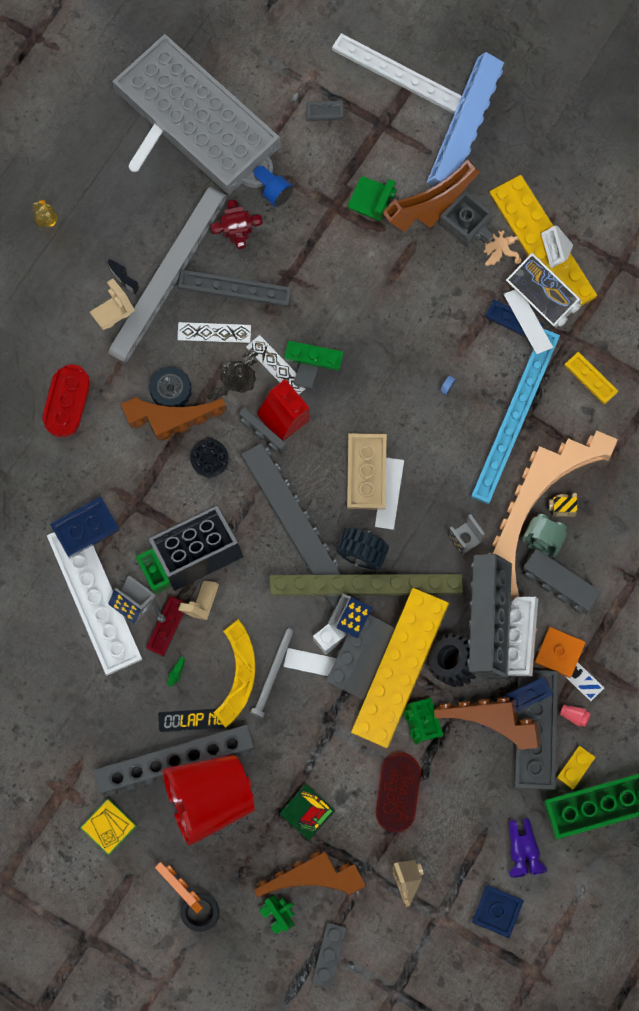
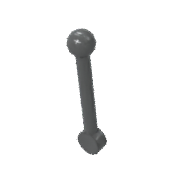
(161, 618)

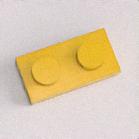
(575, 767)

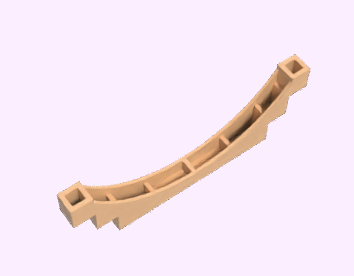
(545, 471)

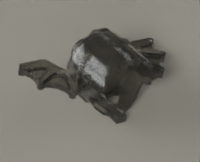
(236, 376)

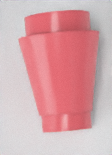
(576, 715)

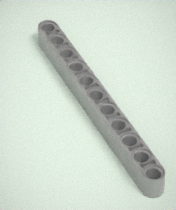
(167, 275)

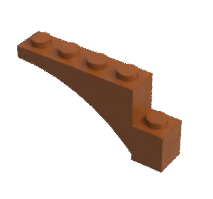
(432, 203)
(169, 420)
(498, 715)
(314, 873)

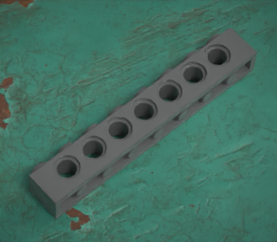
(106, 774)

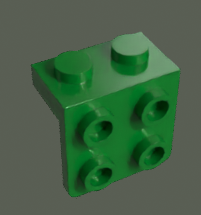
(372, 197)

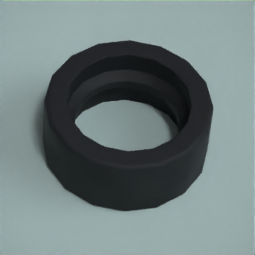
(209, 924)

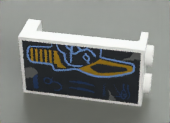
(544, 291)

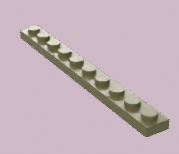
(364, 584)

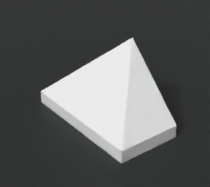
(556, 245)

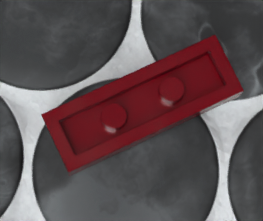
(165, 631)

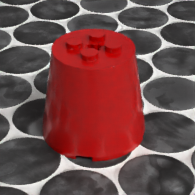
(208, 795)

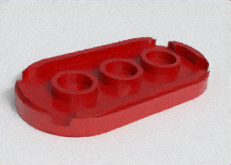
(66, 401)

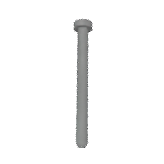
(272, 674)

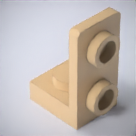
(203, 603)

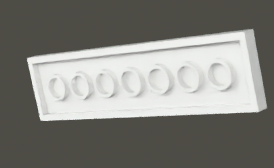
(92, 594)

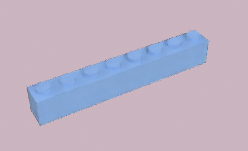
(467, 118)

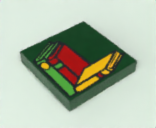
(307, 812)

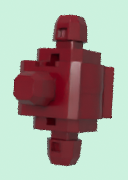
(236, 224)

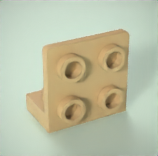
(114, 309)

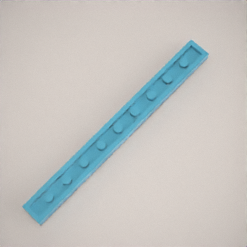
(513, 422)

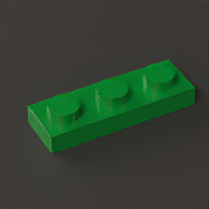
(313, 355)

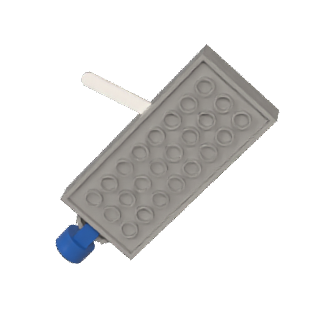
(201, 121)

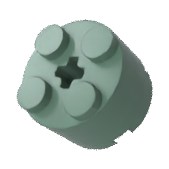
(545, 535)

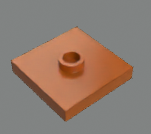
(560, 652)

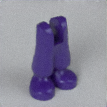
(524, 847)

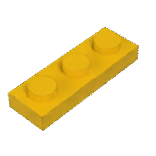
(591, 378)

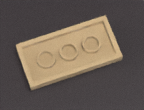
(366, 471)

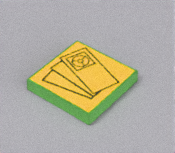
(108, 827)

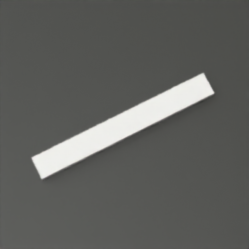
(397, 73)

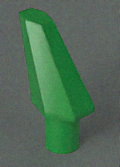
(175, 674)

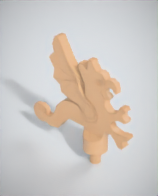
(500, 245)

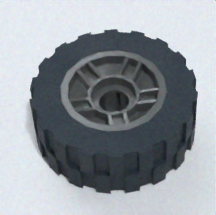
(163, 380)

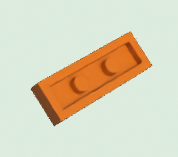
(179, 886)

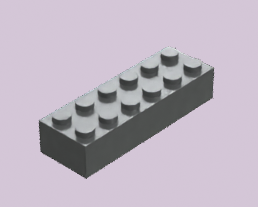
(490, 617)

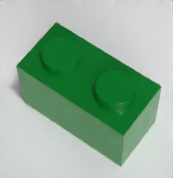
(153, 571)

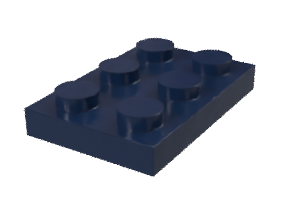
(85, 527)

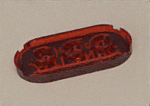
(398, 792)

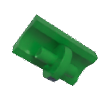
(281, 912)

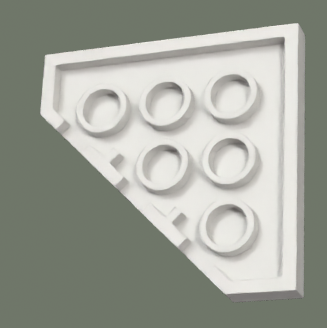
(521, 636)

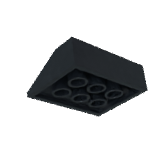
(196, 547)

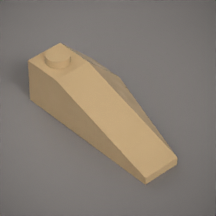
(408, 879)

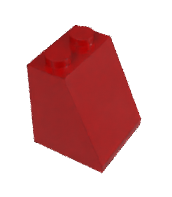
(284, 411)

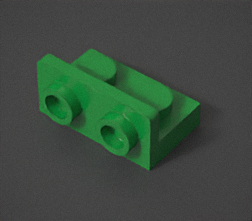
(422, 721)

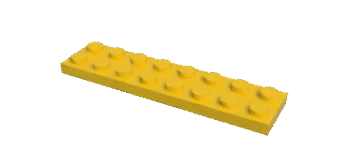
(527, 222)
(400, 668)

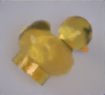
(44, 214)

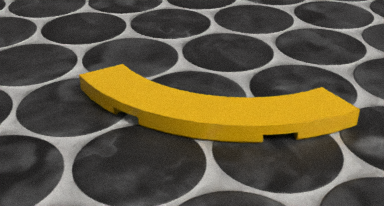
(244, 674)

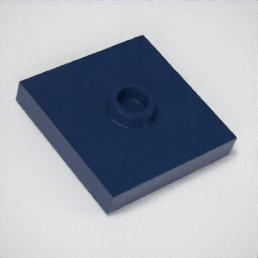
(497, 911)

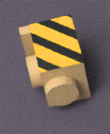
(563, 505)

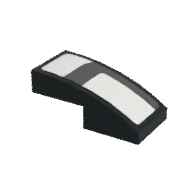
(120, 274)

